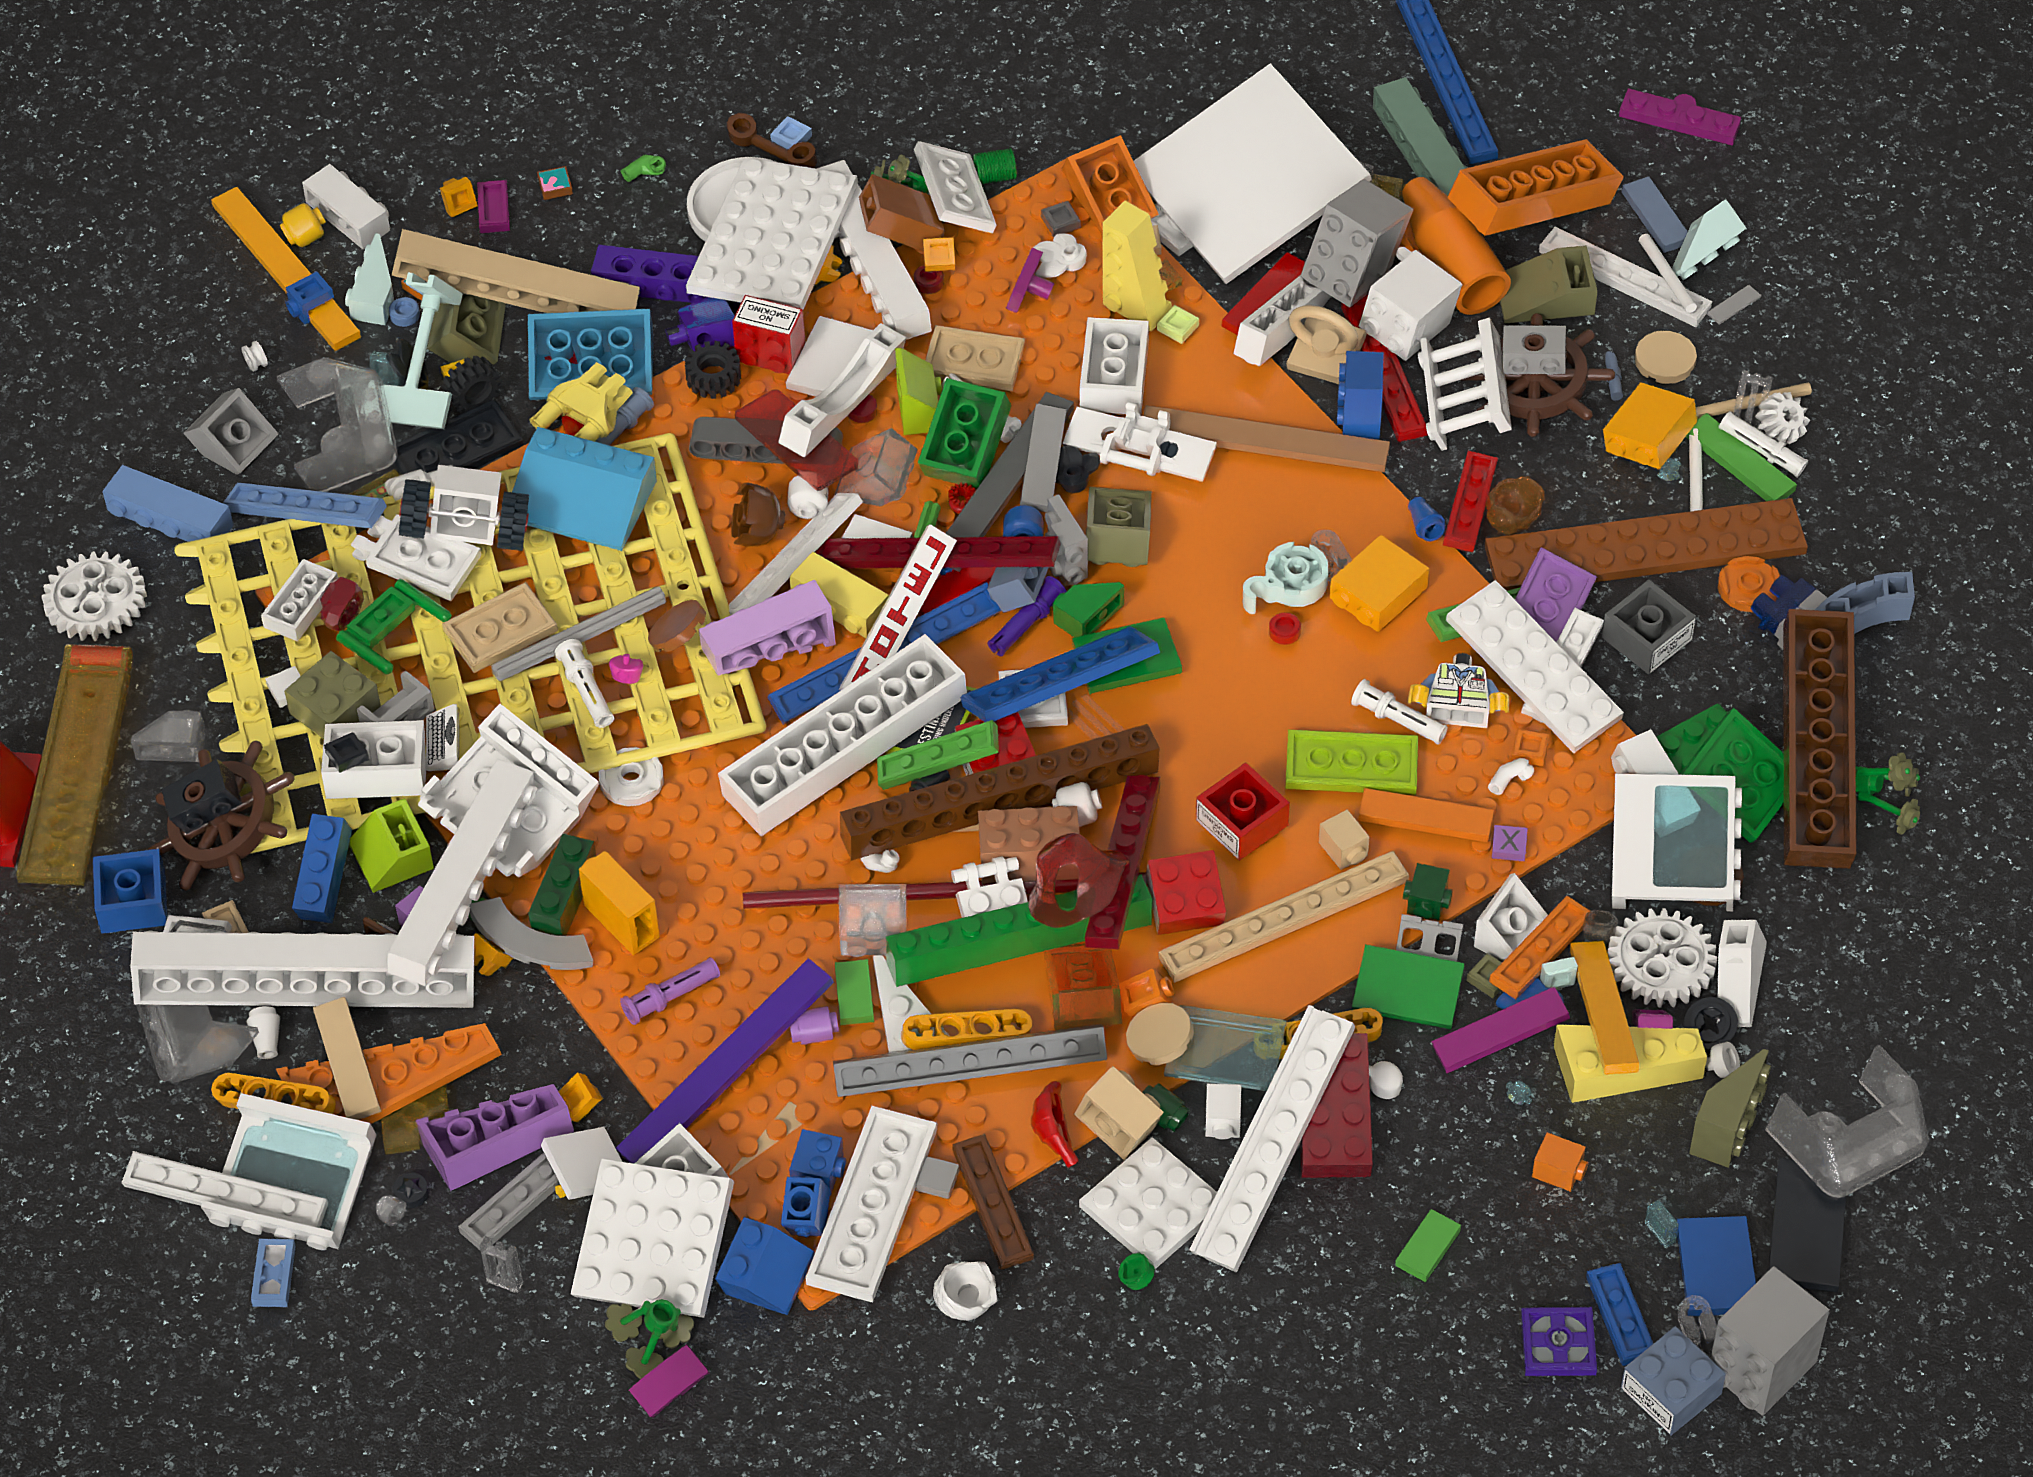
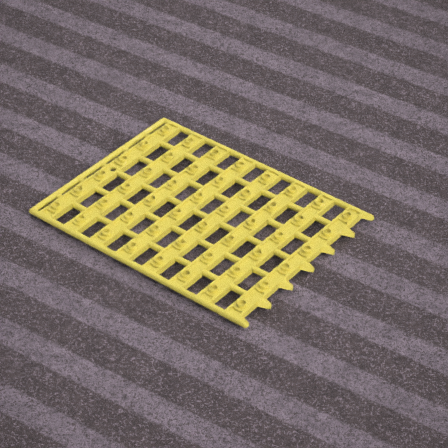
(484, 582)

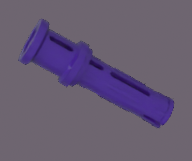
(1027, 616)

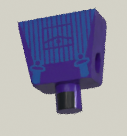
(703, 322)

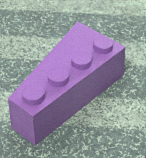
(493, 1135)

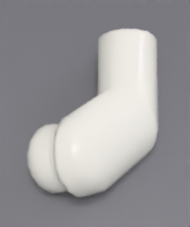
(1507, 772)
(883, 862)

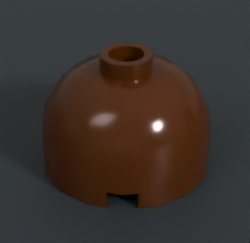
(756, 516)

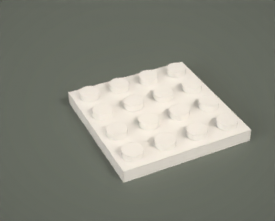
(652, 1236)

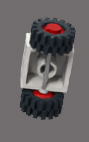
(464, 508)

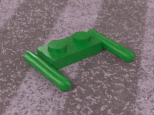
(382, 618)

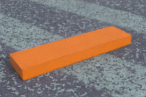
(1426, 815)
(1540, 947)

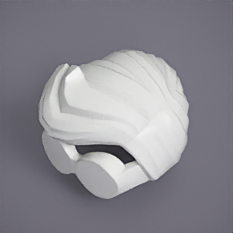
(965, 1290)

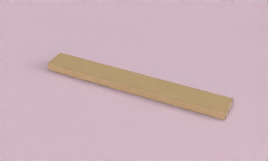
(1283, 916)

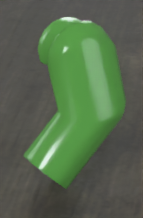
(644, 166)

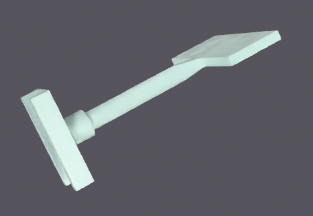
(408, 403)

